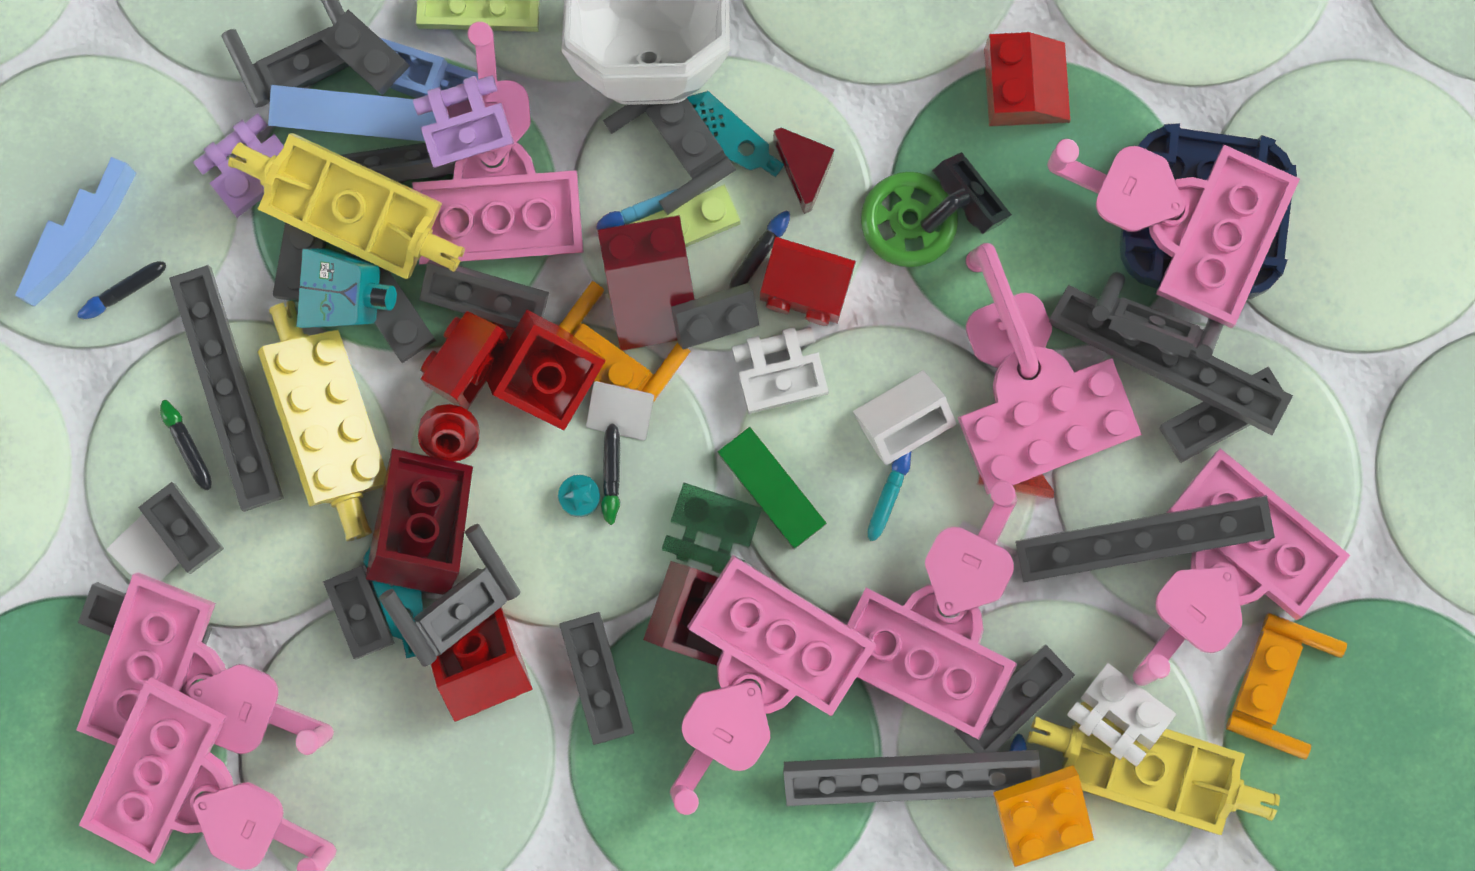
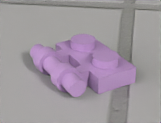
(468, 133)
(235, 187)

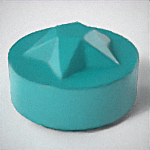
(579, 495)

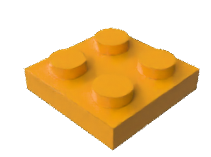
(1043, 816)

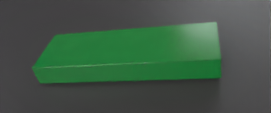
(772, 488)

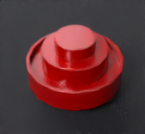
(448, 432)

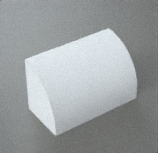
(905, 417)

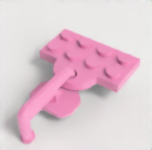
(511, 206)
(1222, 225)
(1042, 419)
(1207, 598)
(162, 639)
(781, 645)
(935, 658)
(157, 784)

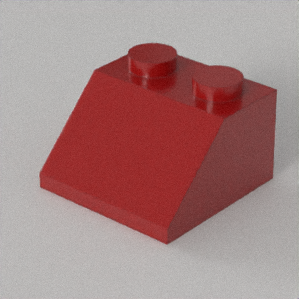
(1026, 79)
(806, 281)
(464, 359)
(544, 371)
(481, 669)

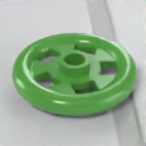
(894, 249)

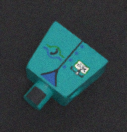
(340, 290)

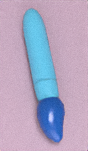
(632, 213)

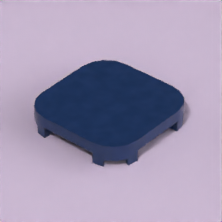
(1193, 155)

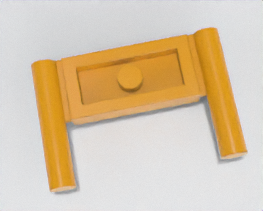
(619, 367)
(1269, 680)

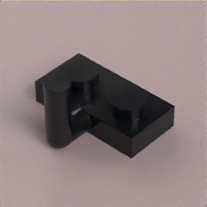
(968, 192)

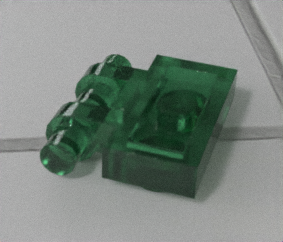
(714, 516)

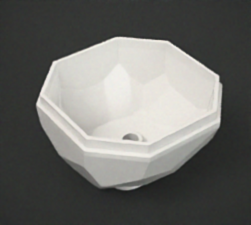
(646, 47)

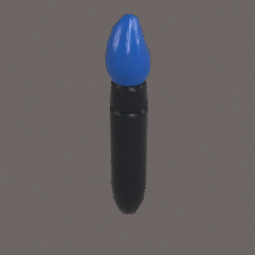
(761, 249)
(119, 291)

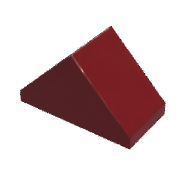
(804, 163)

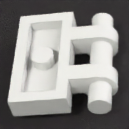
(783, 381)
(1125, 706)

